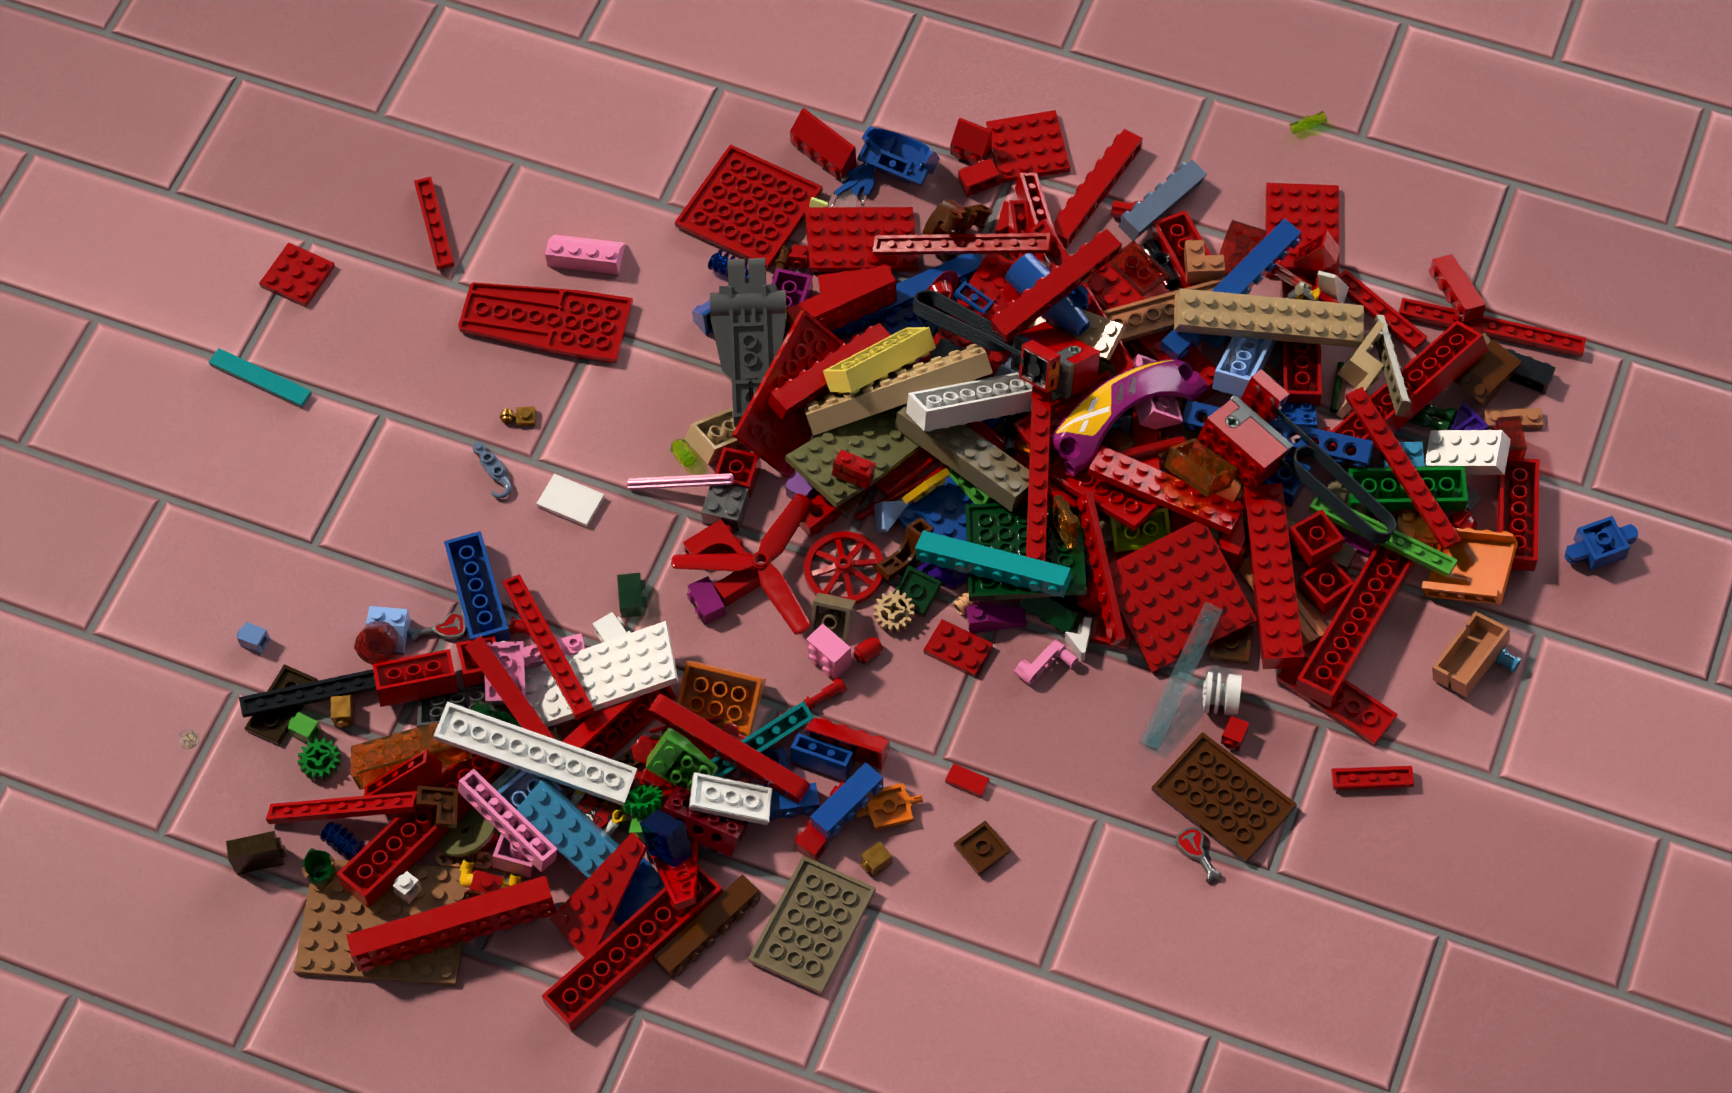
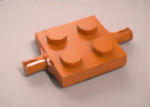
(890, 807)

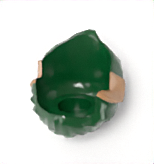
(319, 867)

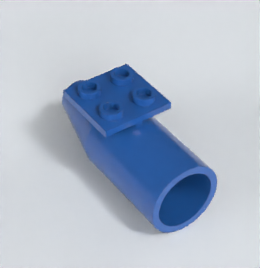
(1066, 312)

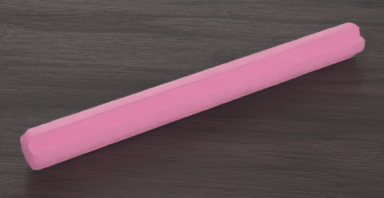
(680, 481)

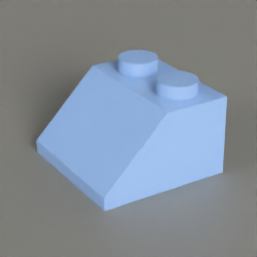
(397, 618)

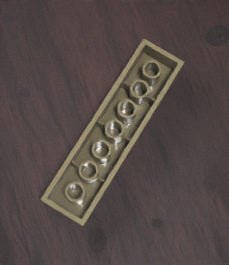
(972, 458)

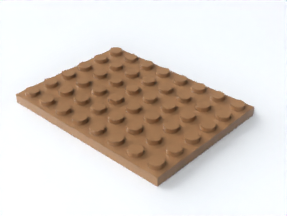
(335, 912)

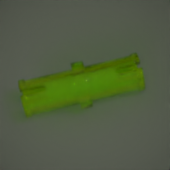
(1308, 122)

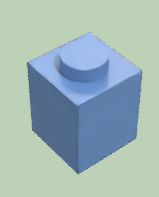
(253, 637)

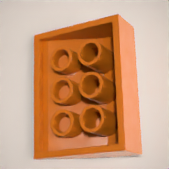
(721, 692)

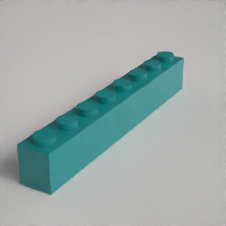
(993, 564)

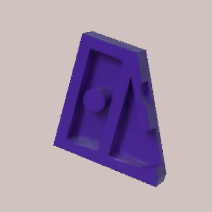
(1468, 419)
(950, 577)

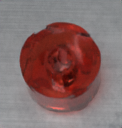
(369, 650)

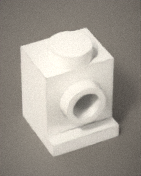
(404, 884)

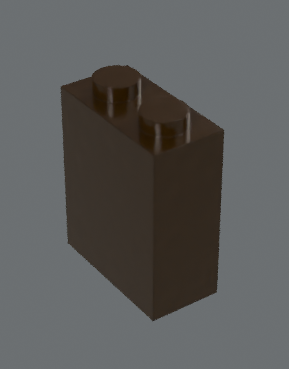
(256, 852)

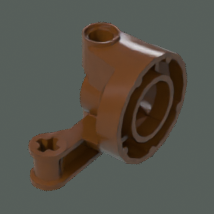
(955, 219)

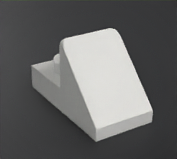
(1079, 641)

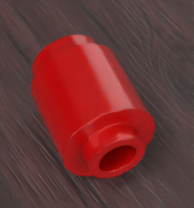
(867, 650)

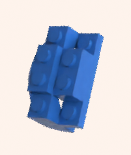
(898, 155)

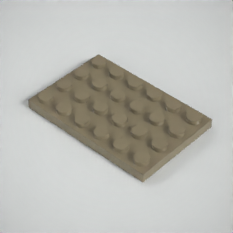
(812, 925)

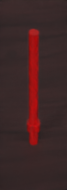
(870, 510)

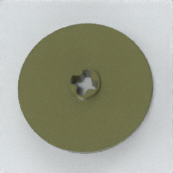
(469, 835)

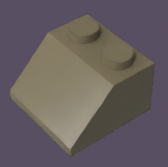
(834, 613)

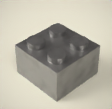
(727, 504)

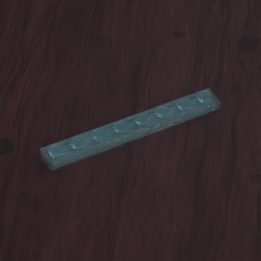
(1181, 676)

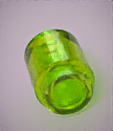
(683, 452)

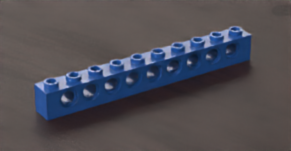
(1364, 447)

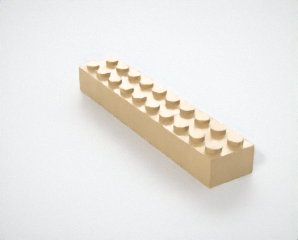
(1268, 318)
(893, 390)

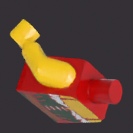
(482, 882)

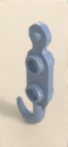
(494, 468)

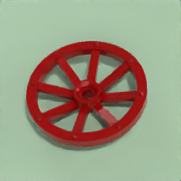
(843, 570)

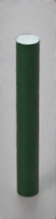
(1337, 389)

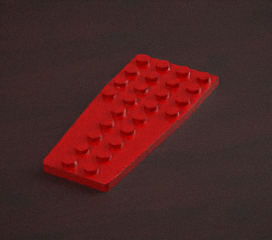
(548, 319)

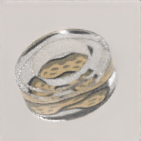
(188, 739)

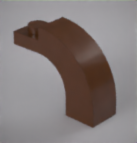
(905, 554)

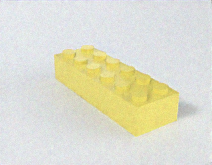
(879, 360)

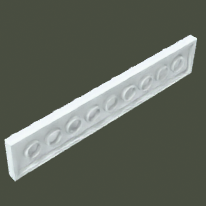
(535, 753)

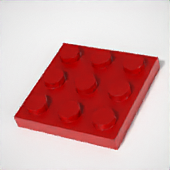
(297, 274)

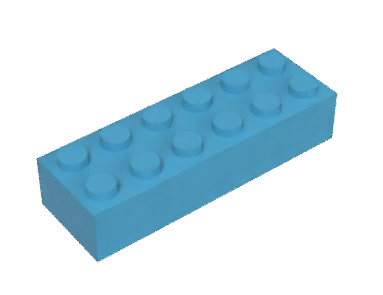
(567, 827)

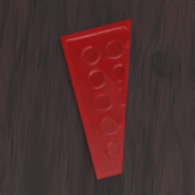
(682, 880)
(595, 903)

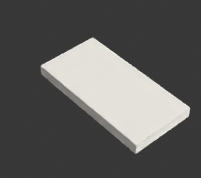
(730, 798)

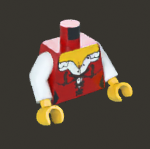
(597, 813)

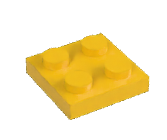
(927, 486)

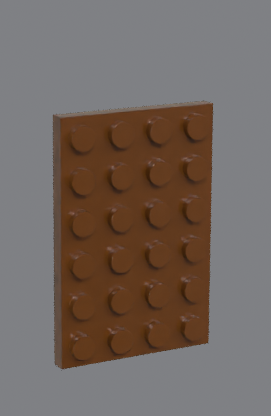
(1224, 797)

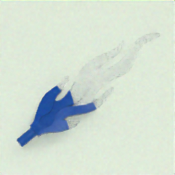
(857, 179)

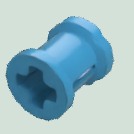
(1508, 660)

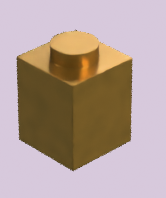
(342, 711)
(876, 859)

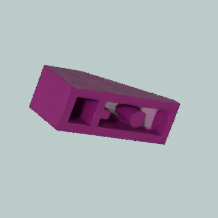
(994, 617)

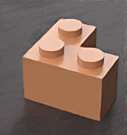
(1201, 267)

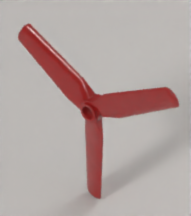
(770, 577)

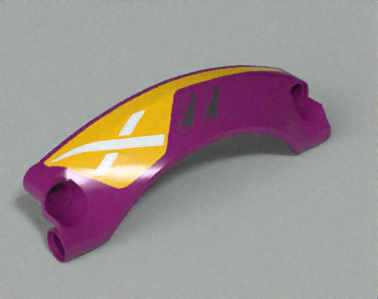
(1090, 420)

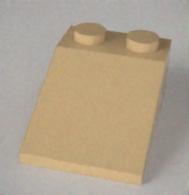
(712, 434)

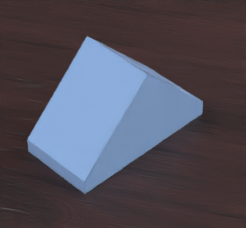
(887, 513)

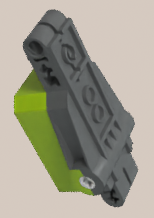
(747, 328)

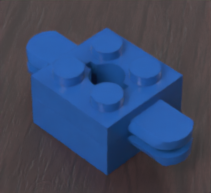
(1599, 535)

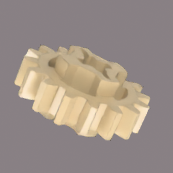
(888, 605)

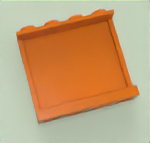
(1481, 568)

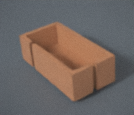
(1470, 658)

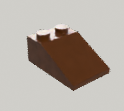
(1489, 373)

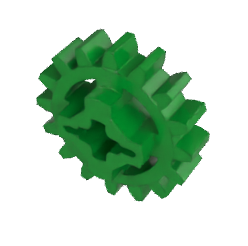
(310, 759)
(643, 800)

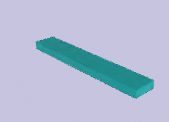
(260, 378)

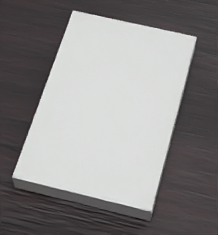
(570, 500)

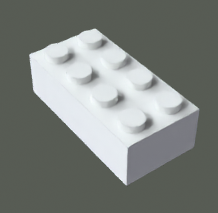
(1478, 450)

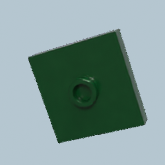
(920, 588)

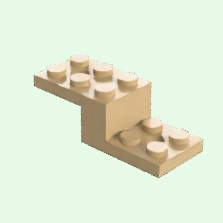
(1361, 367)

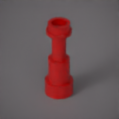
(834, 688)

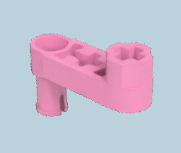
(1031, 672)

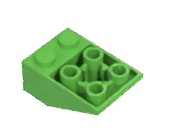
(677, 760)

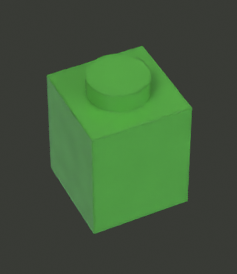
(304, 728)

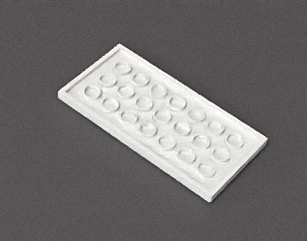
(607, 673)

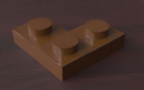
(443, 800)

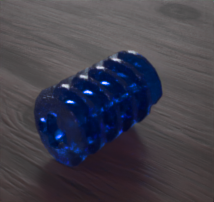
(720, 263)
(342, 841)

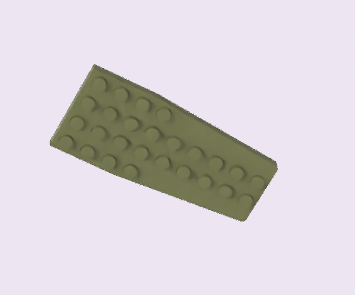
(868, 438)

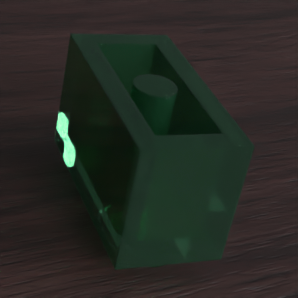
(631, 595)

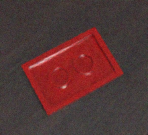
(958, 648)

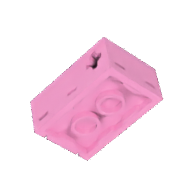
(512, 658)

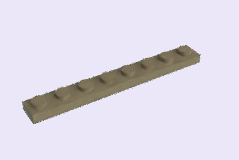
(1392, 370)

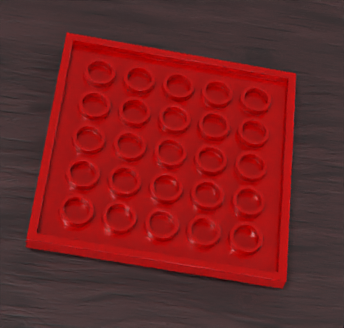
(748, 206)
(1165, 589)

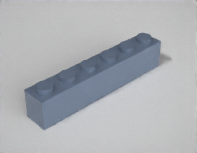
(1162, 199)

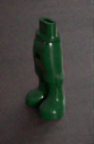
(1423, 417)

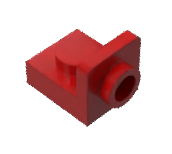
(799, 256)

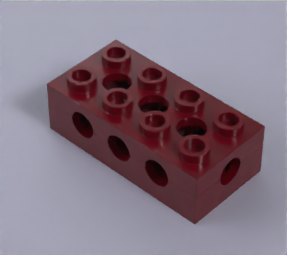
(711, 825)

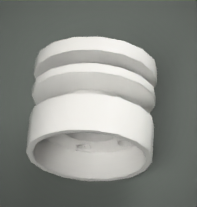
(1222, 693)

